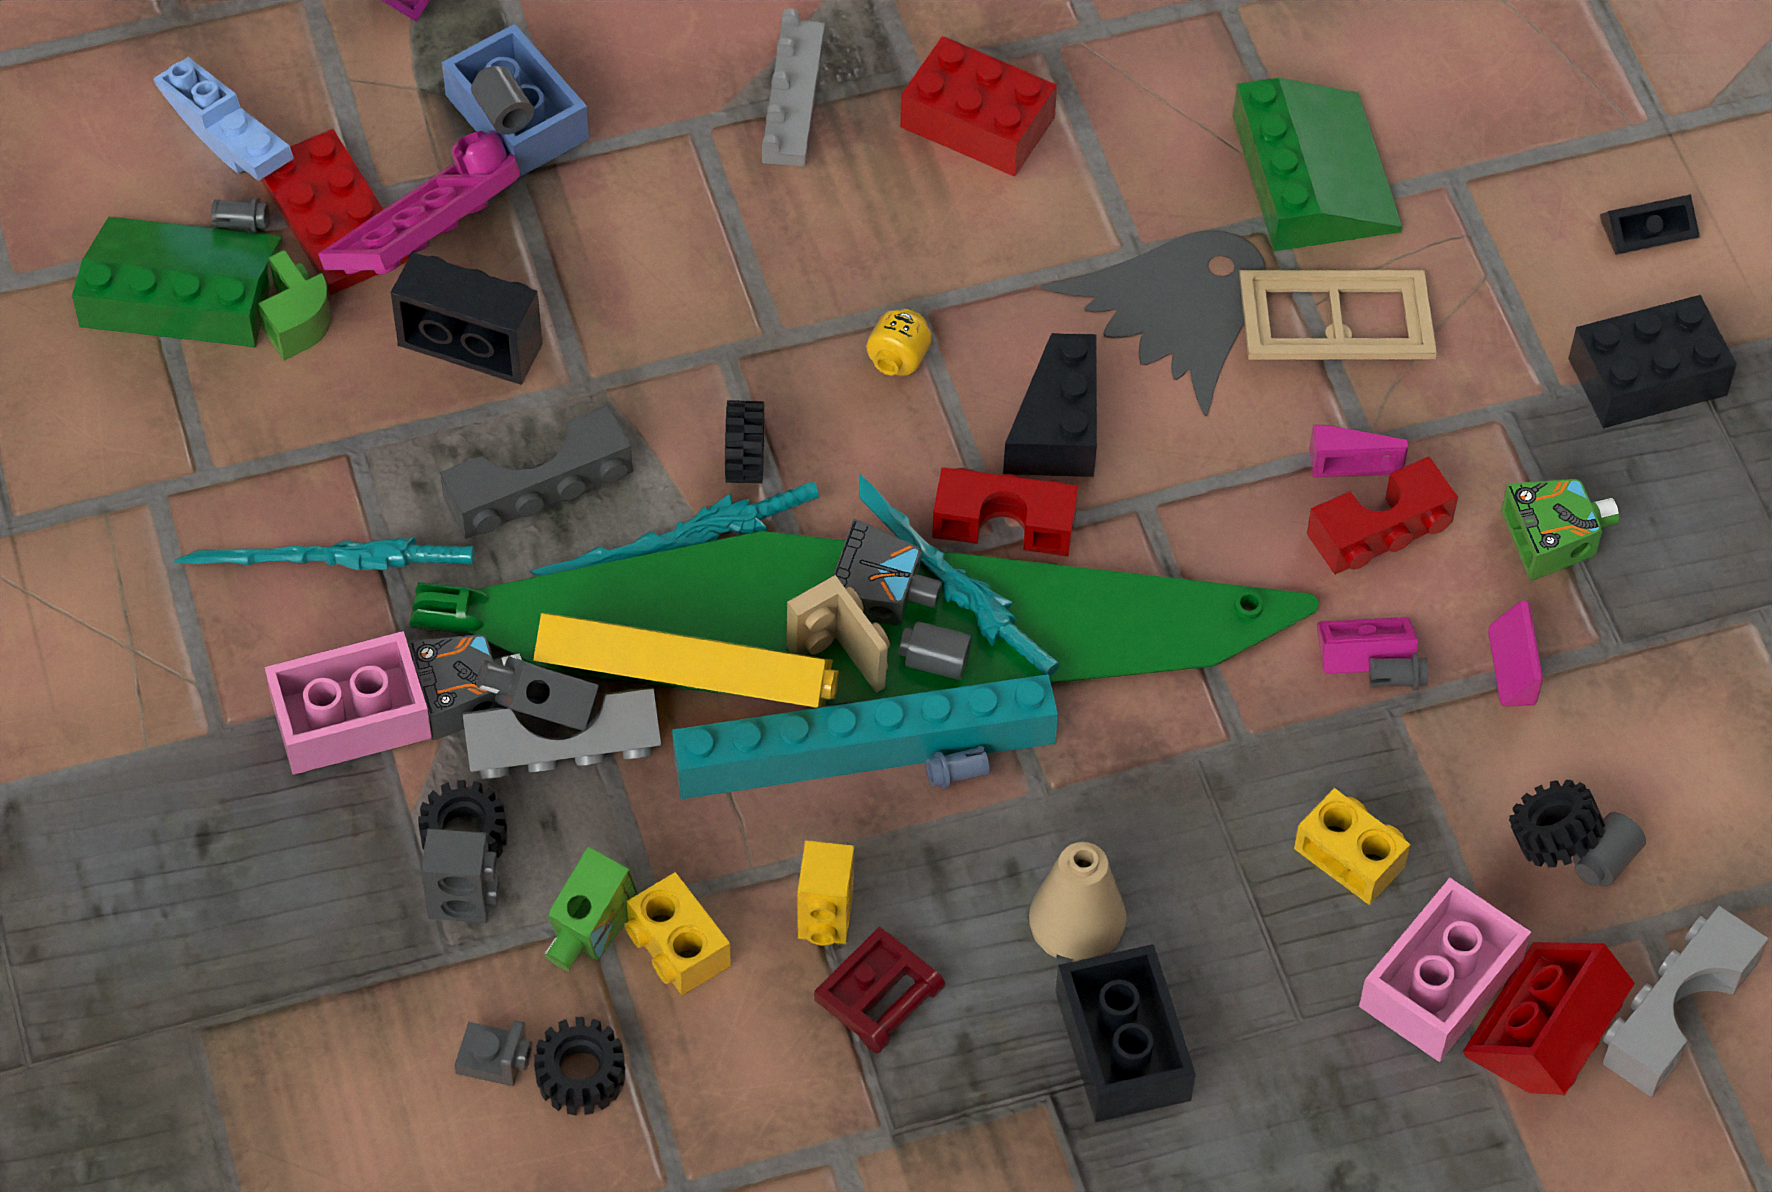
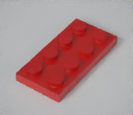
(323, 201)

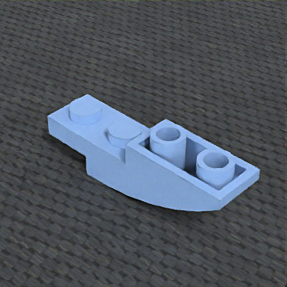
(220, 122)

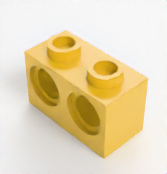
(1344, 852)
(825, 892)
(686, 930)

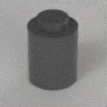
(502, 99)
(936, 649)
(1615, 851)

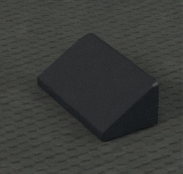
(1651, 224)

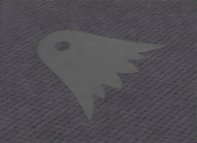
(1175, 303)

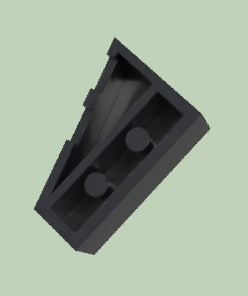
(1059, 413)

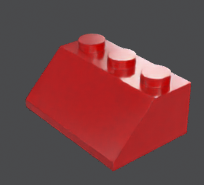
(1550, 1015)

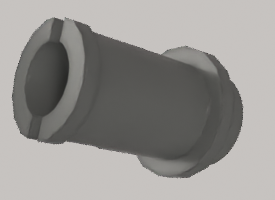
(241, 214)
(1398, 672)

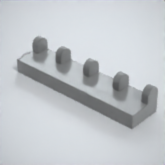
(793, 91)

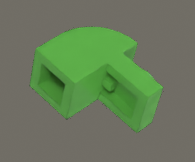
(299, 312)

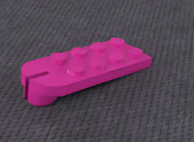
(432, 208)

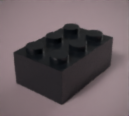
(467, 317)
(1652, 361)
(1124, 1033)

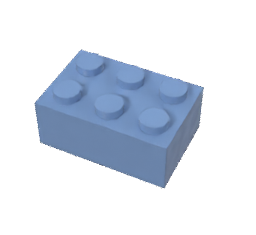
(559, 113)

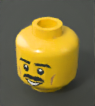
(899, 342)

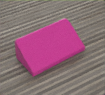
(1350, 643)
(1516, 656)

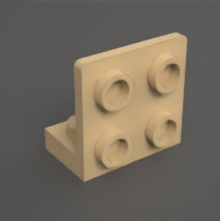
(832, 613)

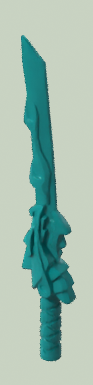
(704, 527)
(354, 555)
(989, 607)

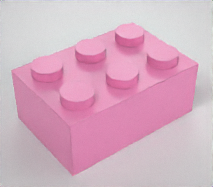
(348, 702)
(1444, 969)

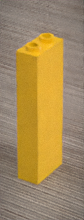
(685, 660)

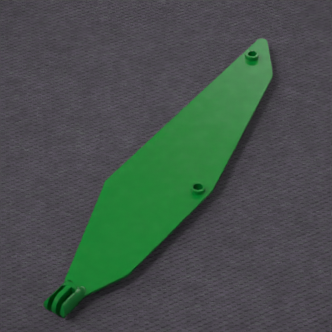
(741, 586)

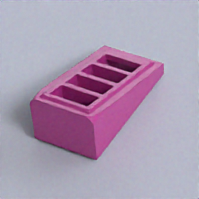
(1354, 453)

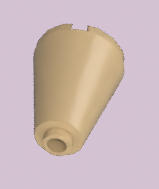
(1078, 906)

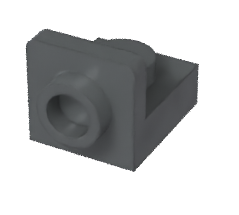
(494, 1053)

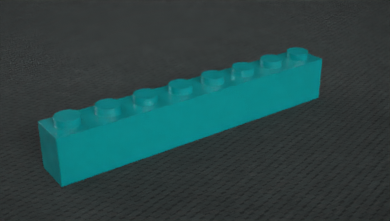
(863, 736)

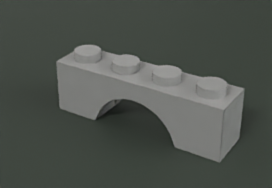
(623, 723)
(1718, 959)

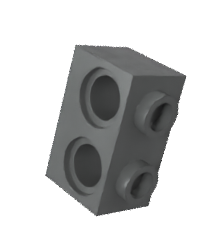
(459, 876)

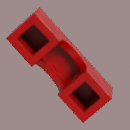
(972, 498)
(1353, 535)

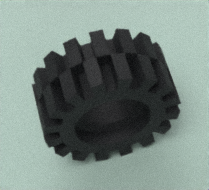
(744, 441)
(466, 803)
(1557, 823)
(574, 1040)

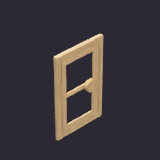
(1337, 339)

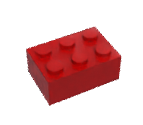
(978, 105)

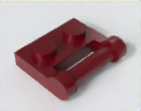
(867, 978)

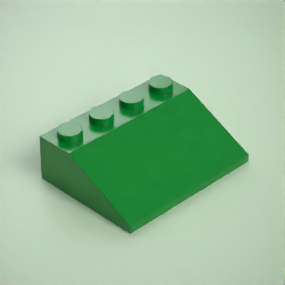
(1312, 163)
(175, 281)

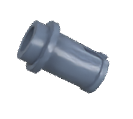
(957, 766)

